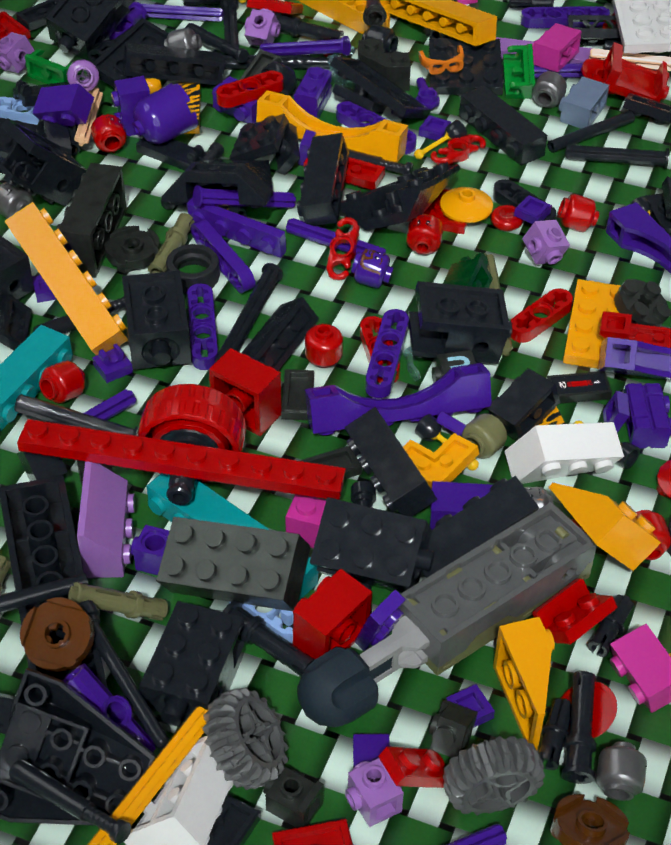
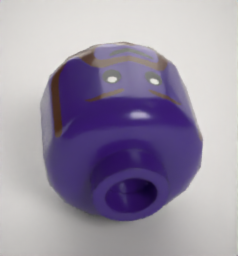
(372, 268)

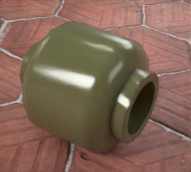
(486, 433)

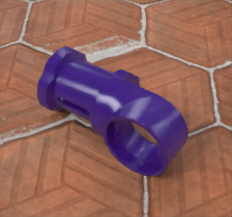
(136, 13)

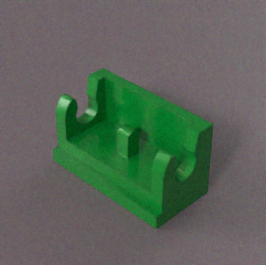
(45, 70)
(519, 72)

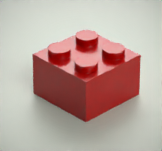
(251, 386)
(331, 615)

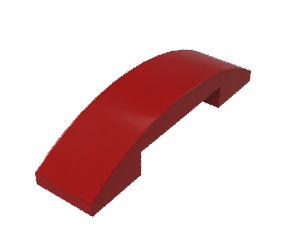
(620, 326)

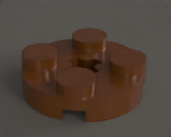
(67, 652)
(576, 816)

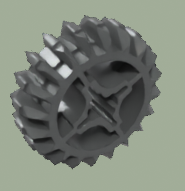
(245, 738)
(493, 775)

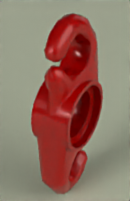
(458, 143)
(345, 259)

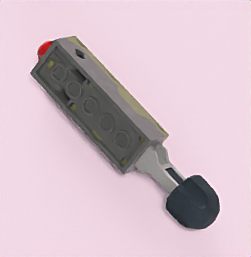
(454, 612)

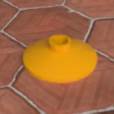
(466, 204)

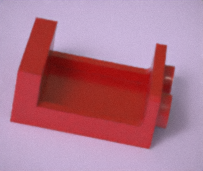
(628, 77)

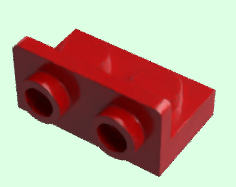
(574, 611)

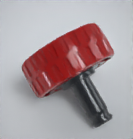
(194, 417)

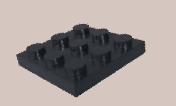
(480, 67)

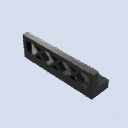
(595, 36)
(282, 333)

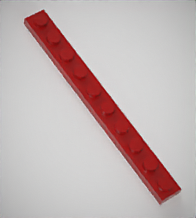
(182, 459)

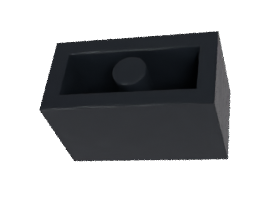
(525, 403)

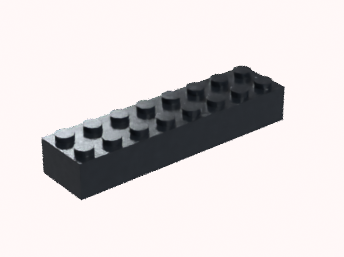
(43, 548)

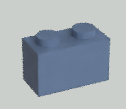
(583, 102)

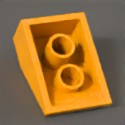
(610, 524)
(523, 671)

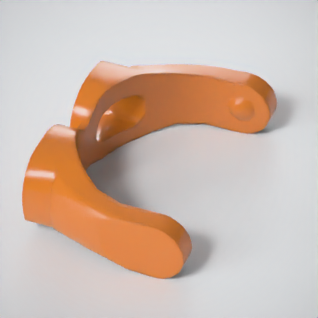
(428, 63)

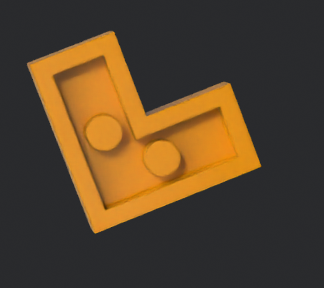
(446, 461)

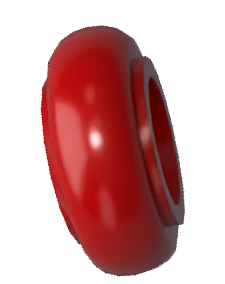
(504, 218)

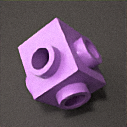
(261, 27)
(13, 52)
(546, 242)
(373, 792)

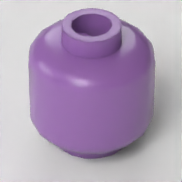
(92, 78)

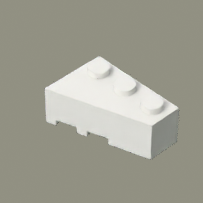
(564, 451)
(186, 804)

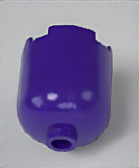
(164, 115)

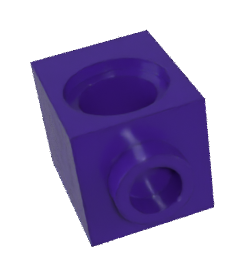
(149, 549)

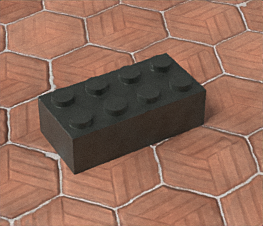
(94, 214)
(234, 563)

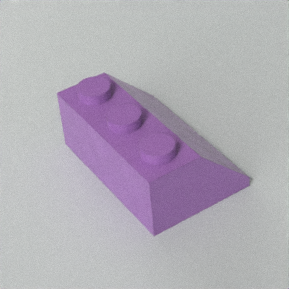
(104, 522)

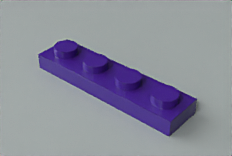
(241, 228)
(381, 621)

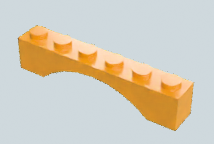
(381, 139)

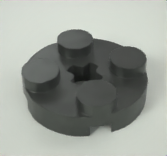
(126, 259)
(642, 302)

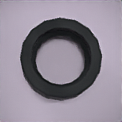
(194, 255)

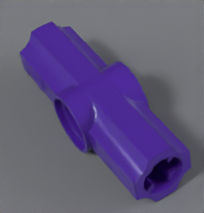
(116, 706)

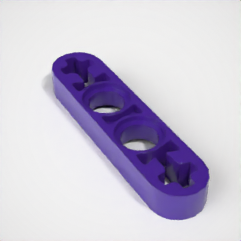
(548, 16)
(353, 116)
(229, 262)
(204, 325)
(386, 352)

